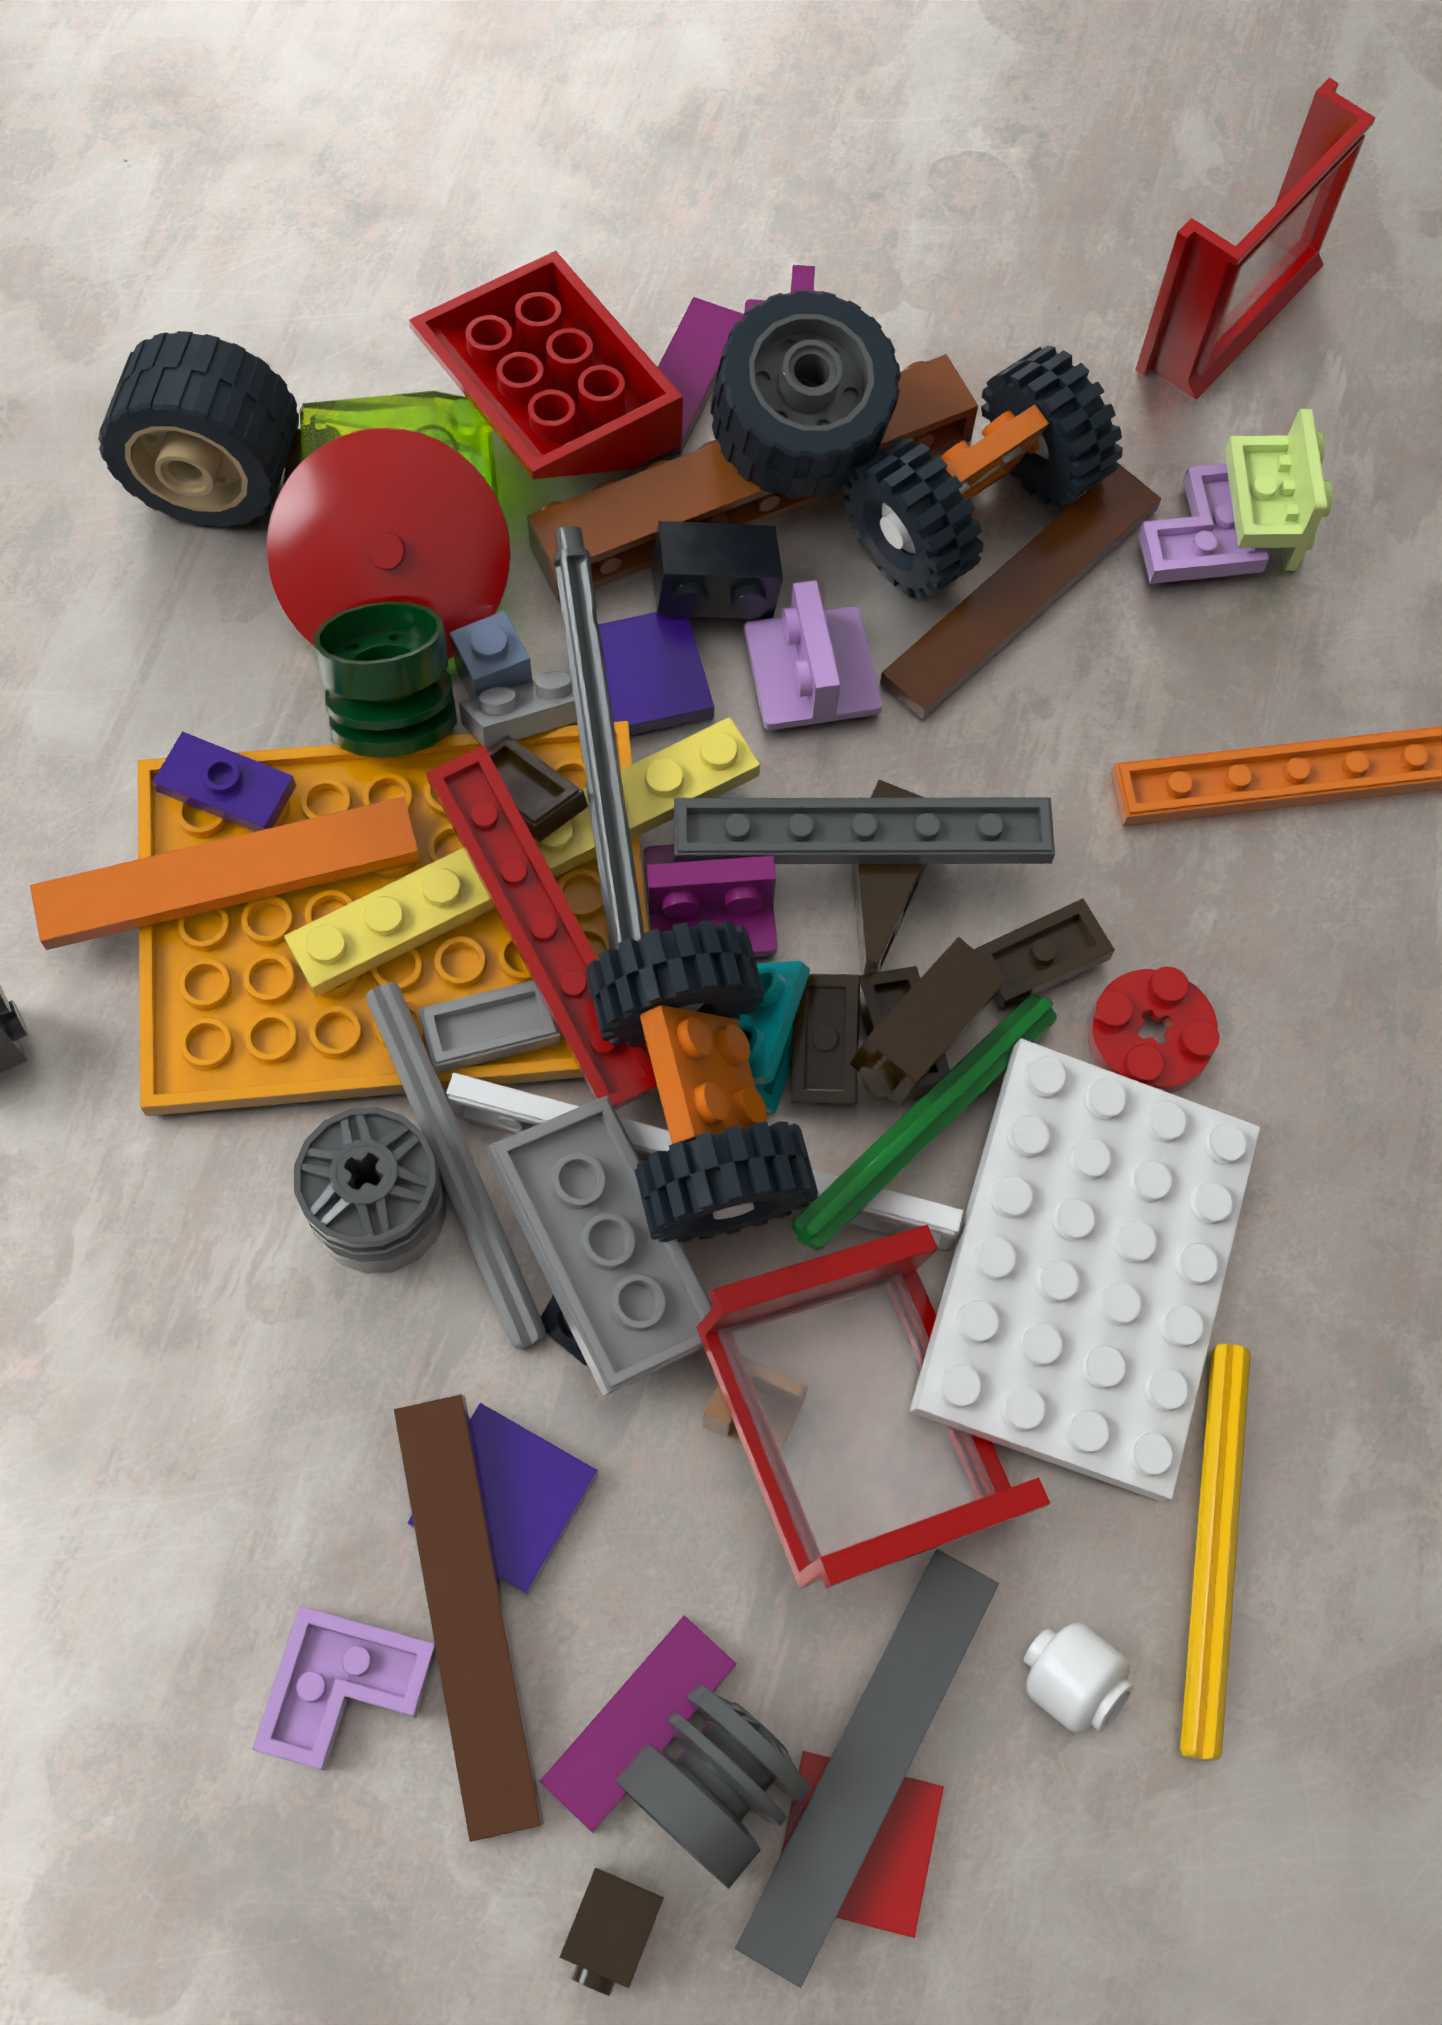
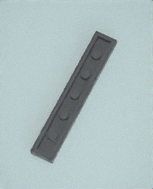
(866, 830)
(866, 1769)

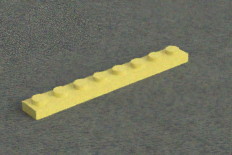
(451, 893)

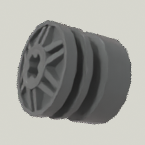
(379, 1224)
(714, 1783)

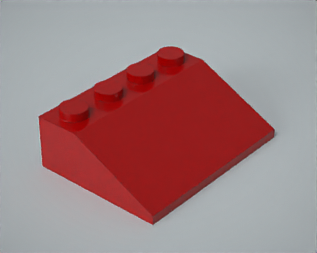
(554, 372)

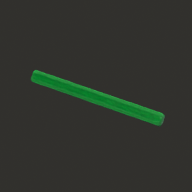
(920, 1125)

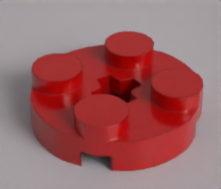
(1167, 999)

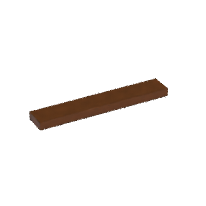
(1019, 592)
(468, 1619)

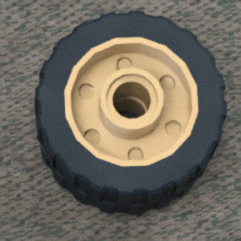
(199, 429)

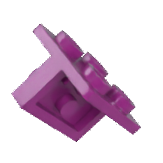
(713, 890)

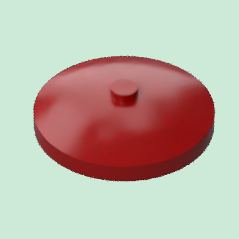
(384, 523)

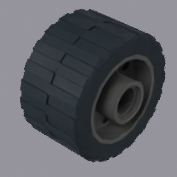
(803, 392)

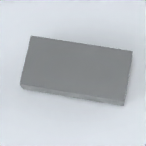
(487, 1027)

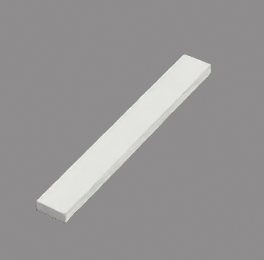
(518, 1110)

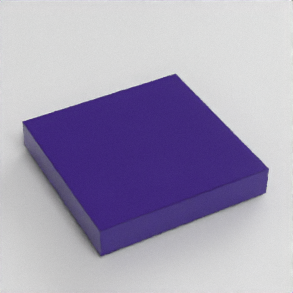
(654, 672)
(527, 1494)

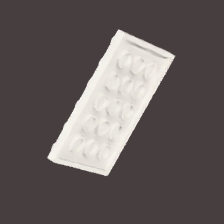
(1088, 1272)

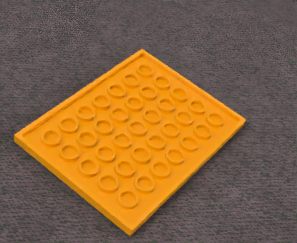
(228, 1004)

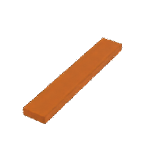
(1278, 776)
(223, 873)

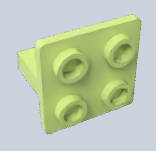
(1279, 489)

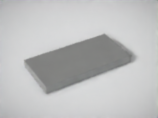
(583, 1215)

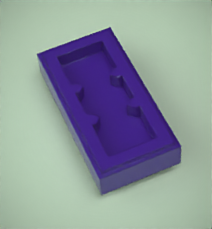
(224, 783)

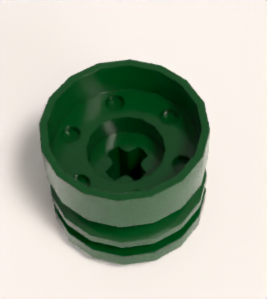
(386, 678)

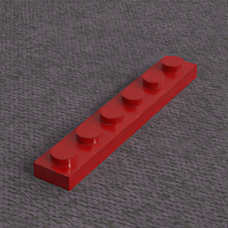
(537, 920)

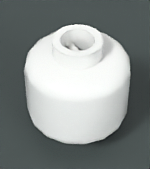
(1077, 1677)

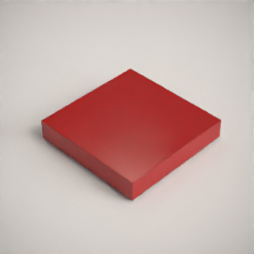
(895, 1870)

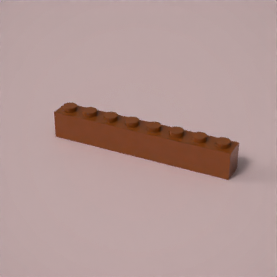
(702, 487)

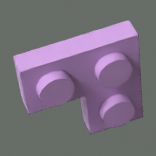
(1201, 543)
(326, 1666)

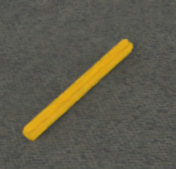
(1215, 1554)

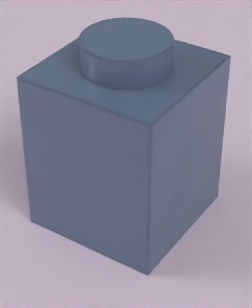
(490, 655)

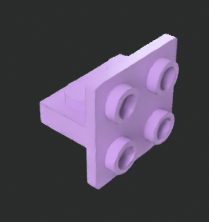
(812, 663)

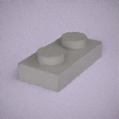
(520, 709)

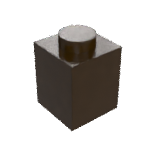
(610, 1932)

